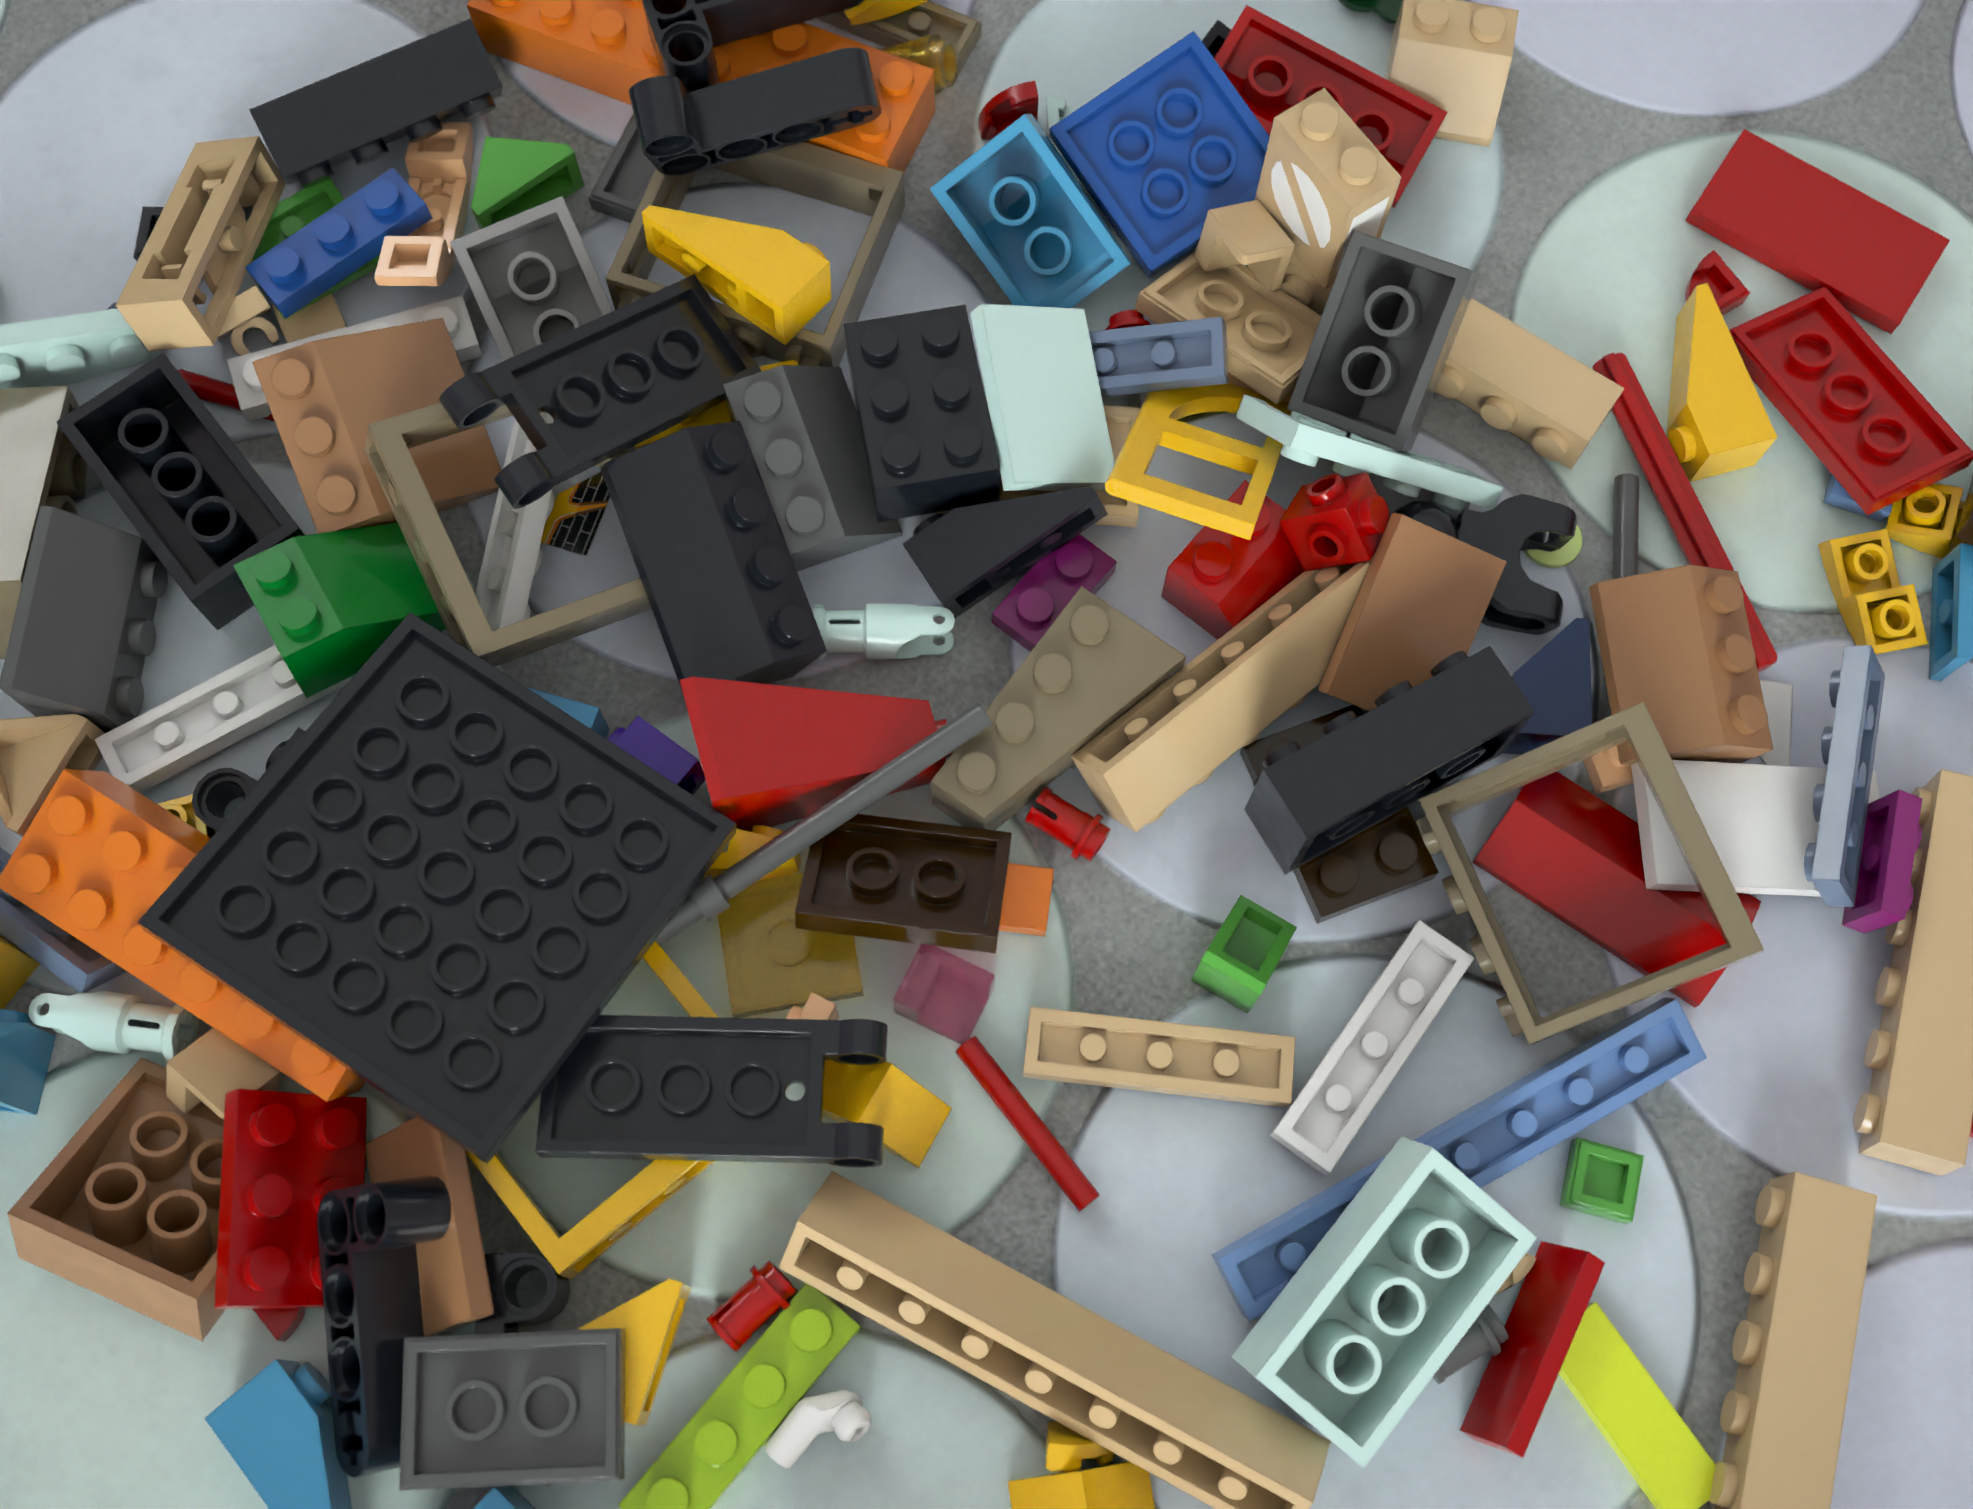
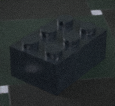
(922, 413)

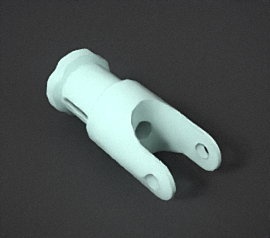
(885, 630)
(117, 1022)

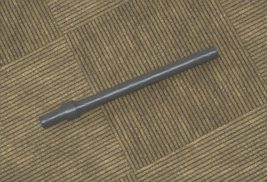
(712, 894)

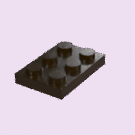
(1365, 866)
(907, 883)

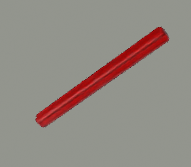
(1673, 488)

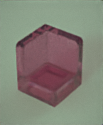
(944, 993)

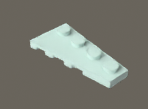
(68, 349)
(1404, 472)

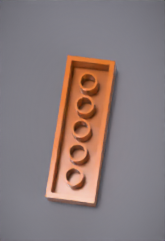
(97, 867)

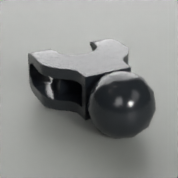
(1510, 527)

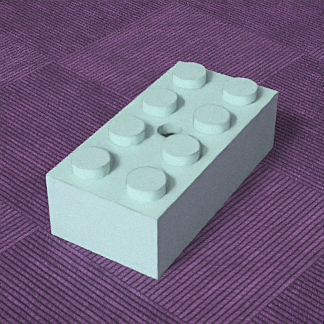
(1384, 1298)

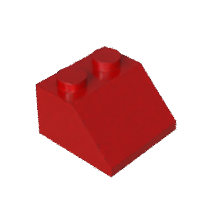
(1228, 577)

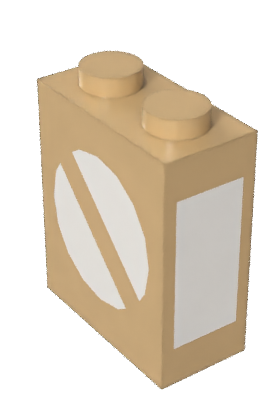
(1324, 183)

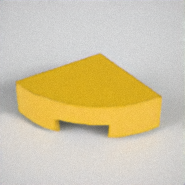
(1067, 1448)

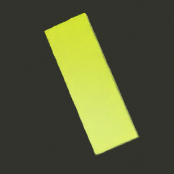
(1636, 1416)

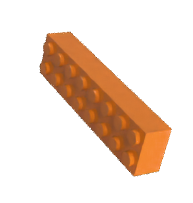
(610, 49)

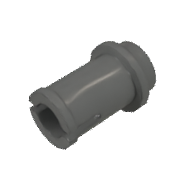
(1482, 1337)

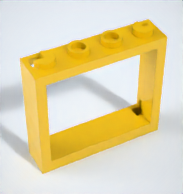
(630, 1203)

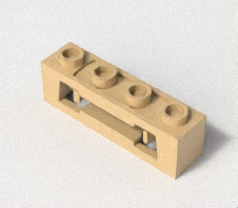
(200, 237)

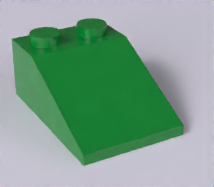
(336, 599)

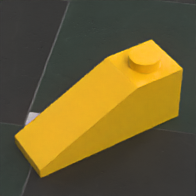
(745, 266)
(1713, 404)

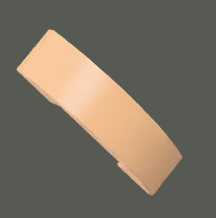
(442, 178)

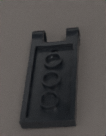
(606, 385)
(708, 1091)

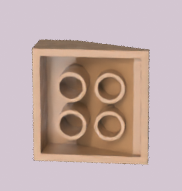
(341, 384)
(133, 1205)

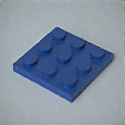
(1165, 151)

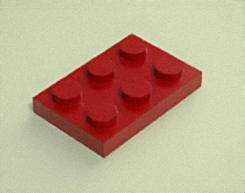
(274, 1172)

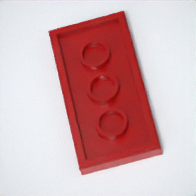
(1818, 231)
(1849, 401)

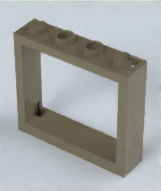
(804, 171)
(440, 567)
(1683, 821)

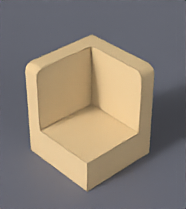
(1245, 236)
(213, 1068)

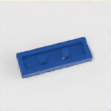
(338, 242)

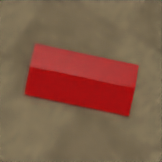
(1281, 68)
(1588, 871)

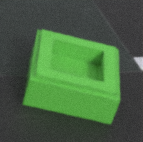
(1601, 1180)

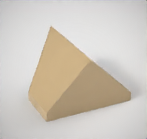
(33, 758)

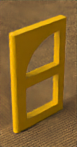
(1159, 425)

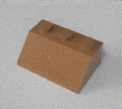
(1687, 654)

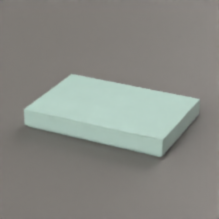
(1043, 397)

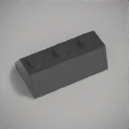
(1383, 341)
(810, 460)
(83, 621)

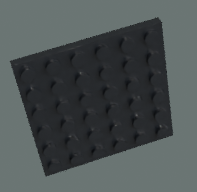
(442, 884)

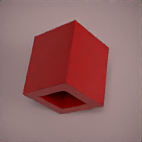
(1335, 521)

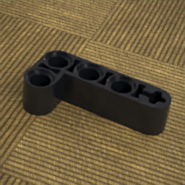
(689, 29)
(752, 113)
(372, 1305)

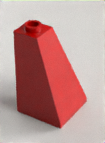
(792, 749)

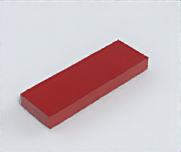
(1539, 1338)

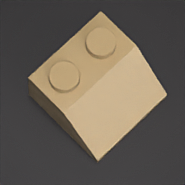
(1456, 60)

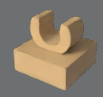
(245, 315)

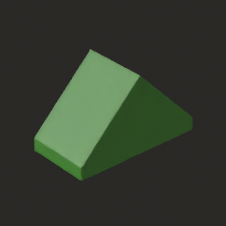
(521, 176)
(1244, 954)

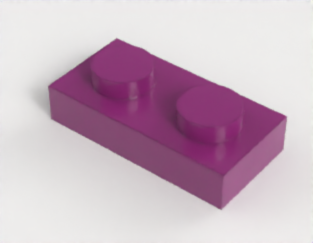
(1049, 588)
(1886, 862)

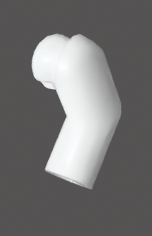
(818, 1415)

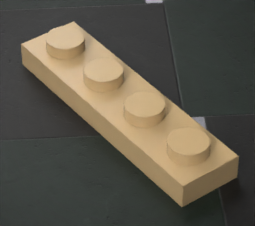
(1159, 1057)

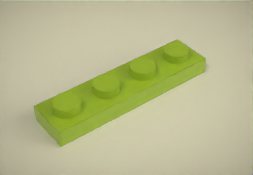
(747, 1406)

